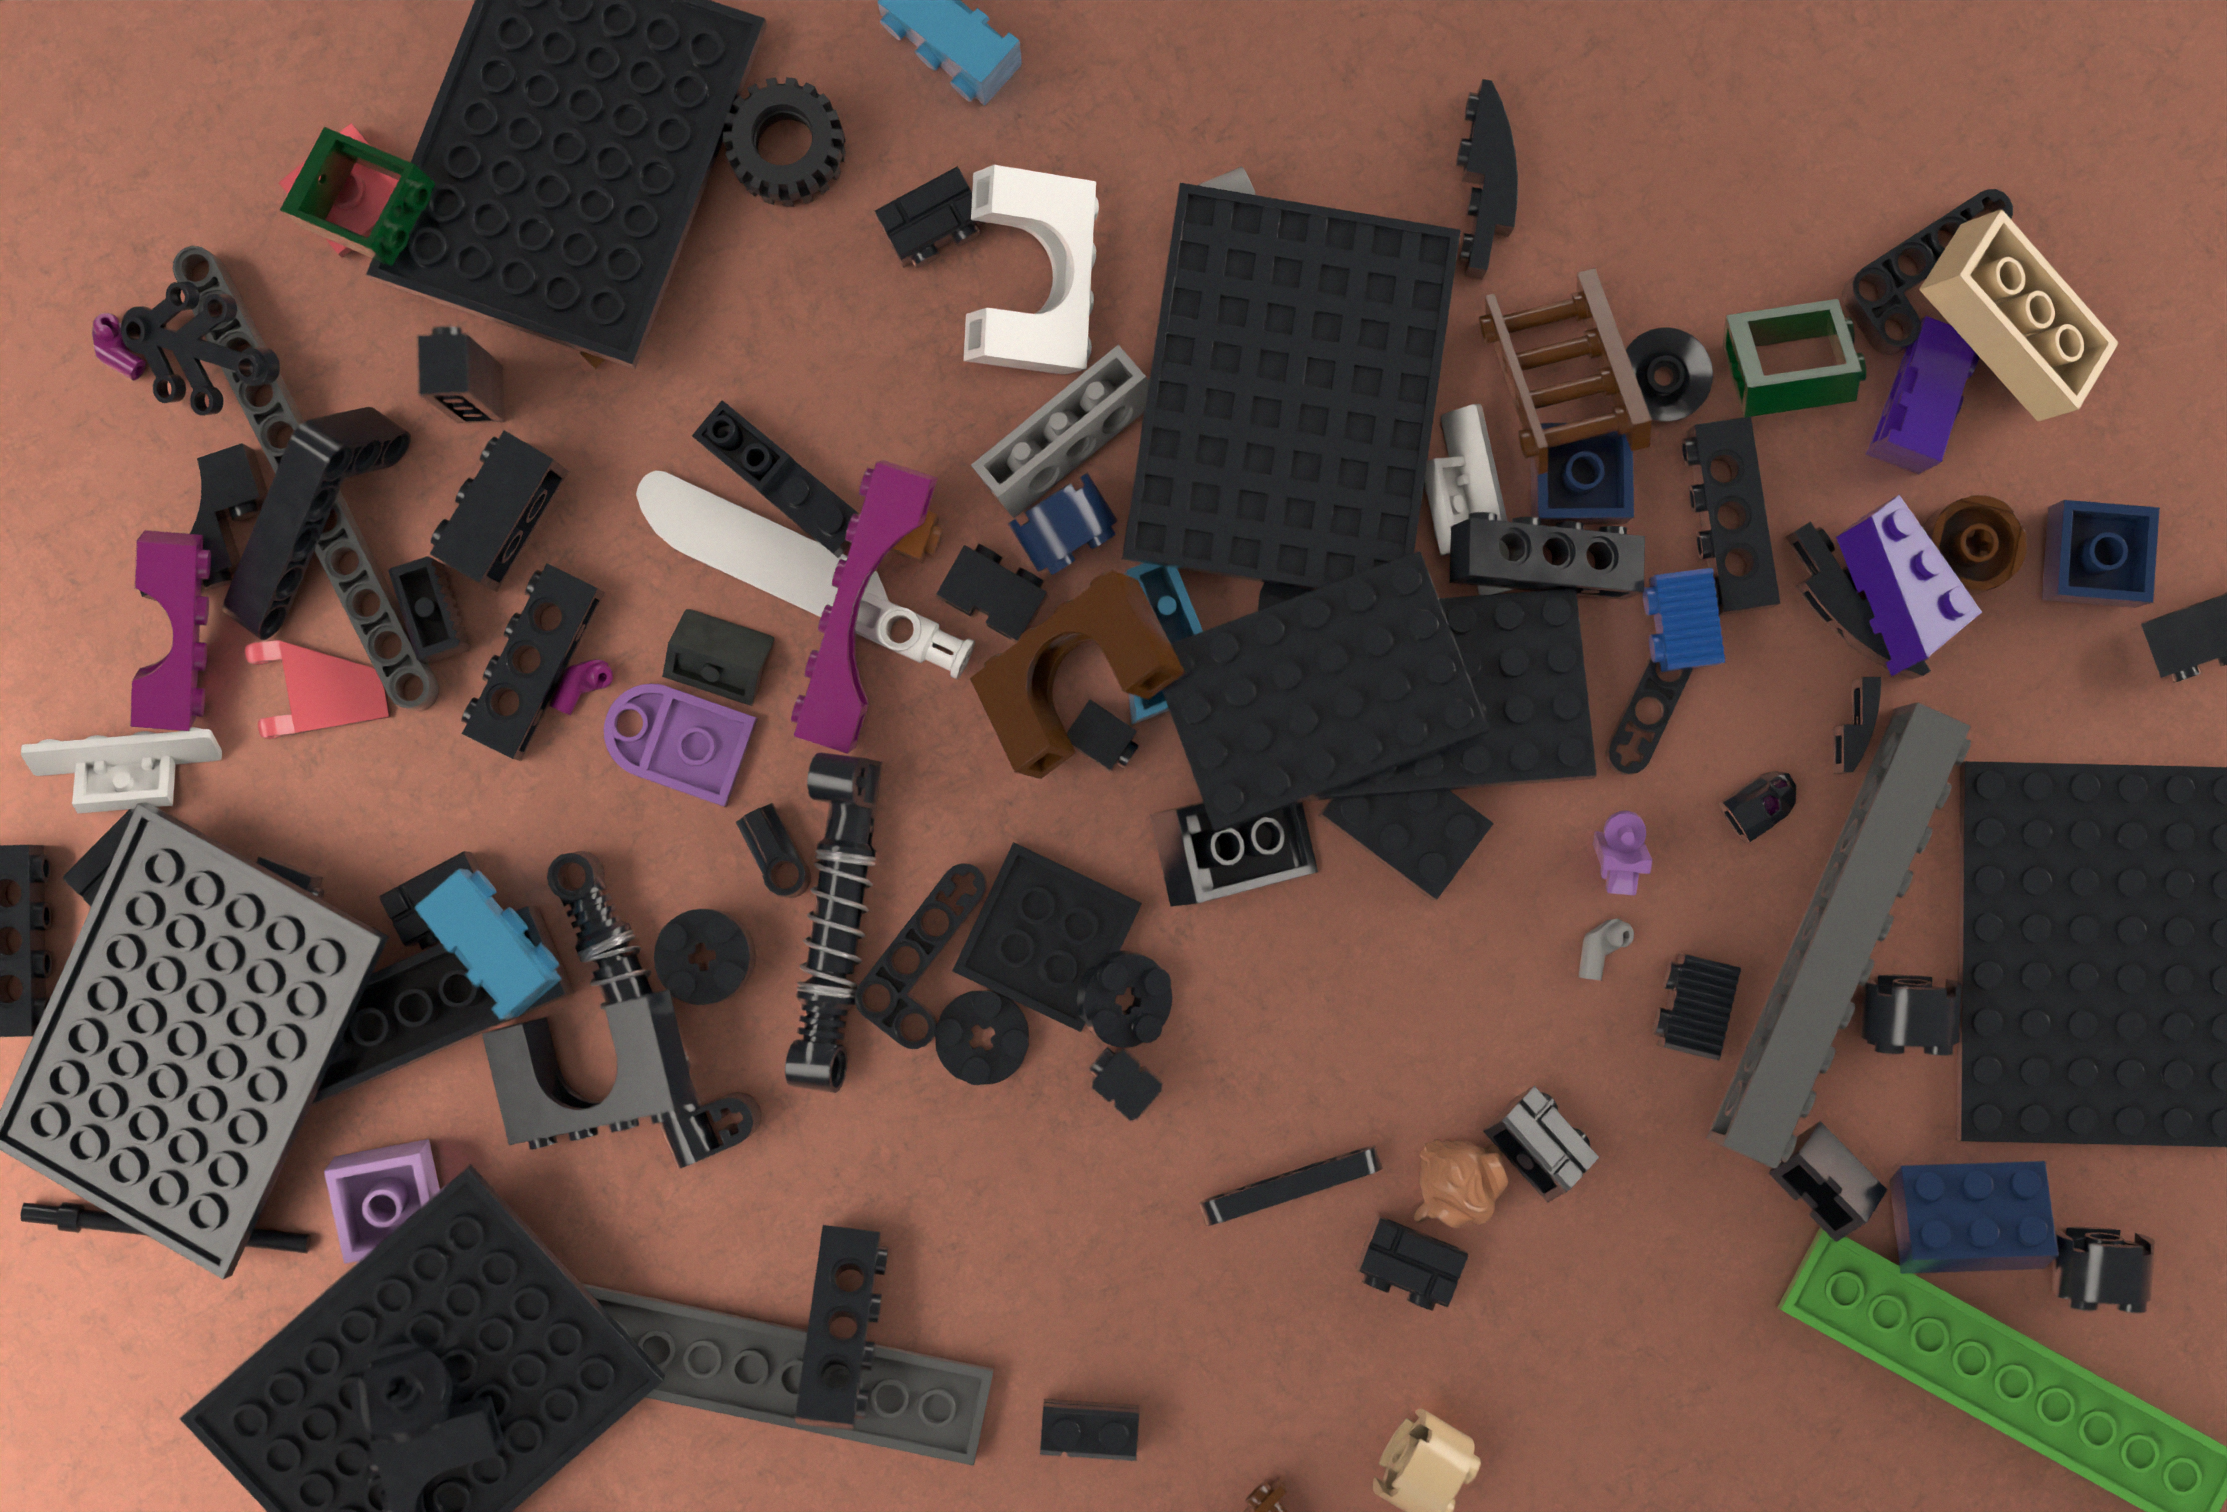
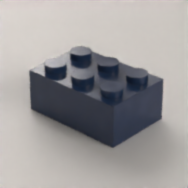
(1973, 1217)

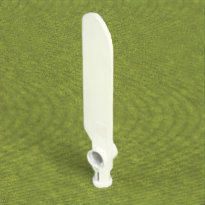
(782, 565)

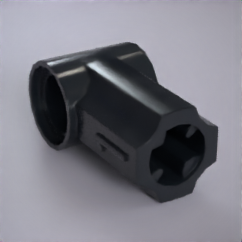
(773, 848)

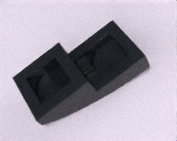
(1853, 739)

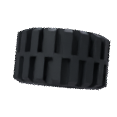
(776, 104)

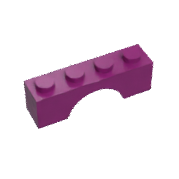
(172, 572)

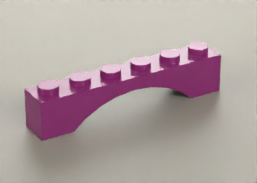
(835, 698)

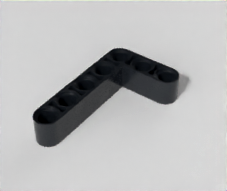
(298, 506)

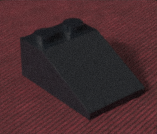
(1241, 858)

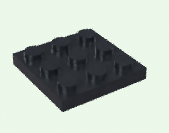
(1044, 933)

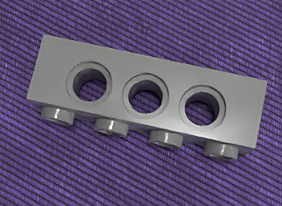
(1064, 432)

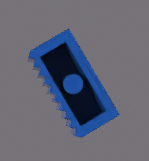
(1684, 620)

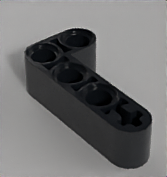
(1893, 283)
(928, 949)

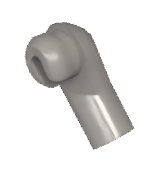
(1600, 943)

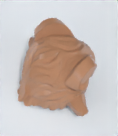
(1459, 1182)

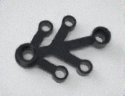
(146, 333)

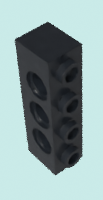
(1734, 444)
(1478, 561)
(556, 649)
(30, 918)
(840, 1251)

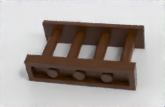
(1599, 340)

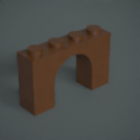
(1019, 682)

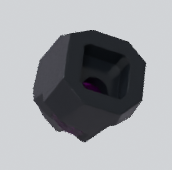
(1760, 804)

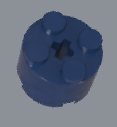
(1064, 524)

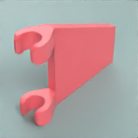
(320, 690)

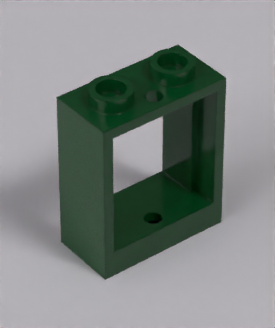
(333, 160)
(1794, 389)

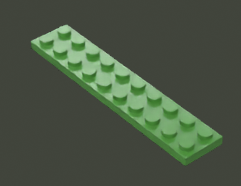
(2006, 1379)

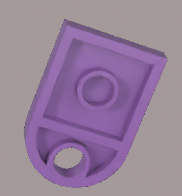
(682, 741)

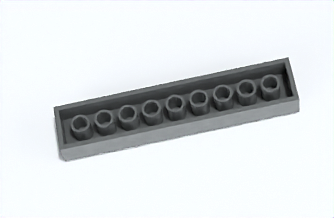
(1839, 934)

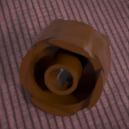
(1992, 529)

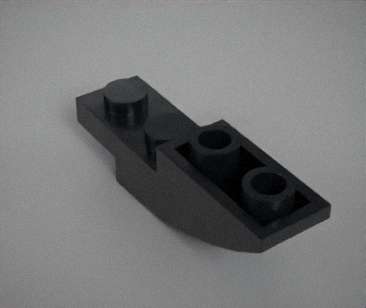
(1492, 164)
(776, 477)
(1836, 600)

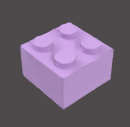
(378, 1192)

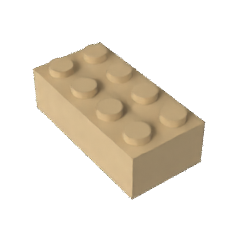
(2019, 315)

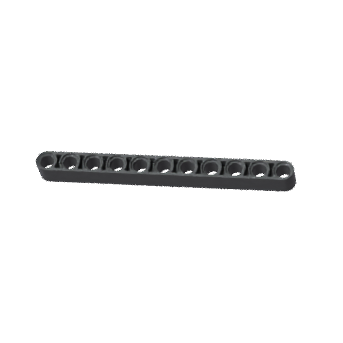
(346, 535)

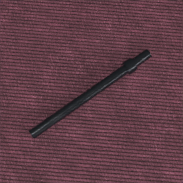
(74, 1217)

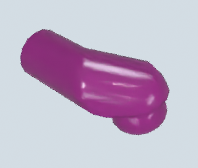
(111, 348)
(580, 679)

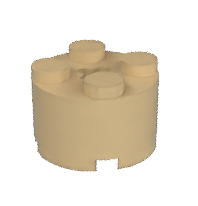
(1426, 1465)

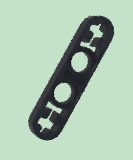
(1667, 696)
(1290, 1185)

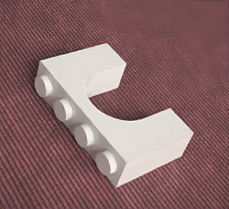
(1062, 217)

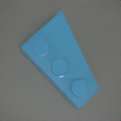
(489, 942)

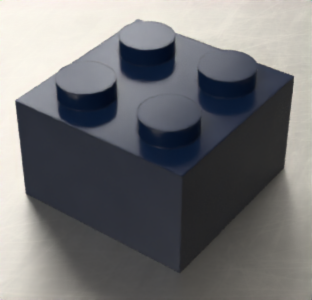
(1585, 482)
(2100, 553)

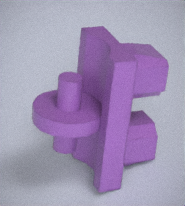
(1622, 852)

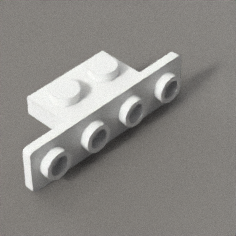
(1465, 480)
(122, 769)

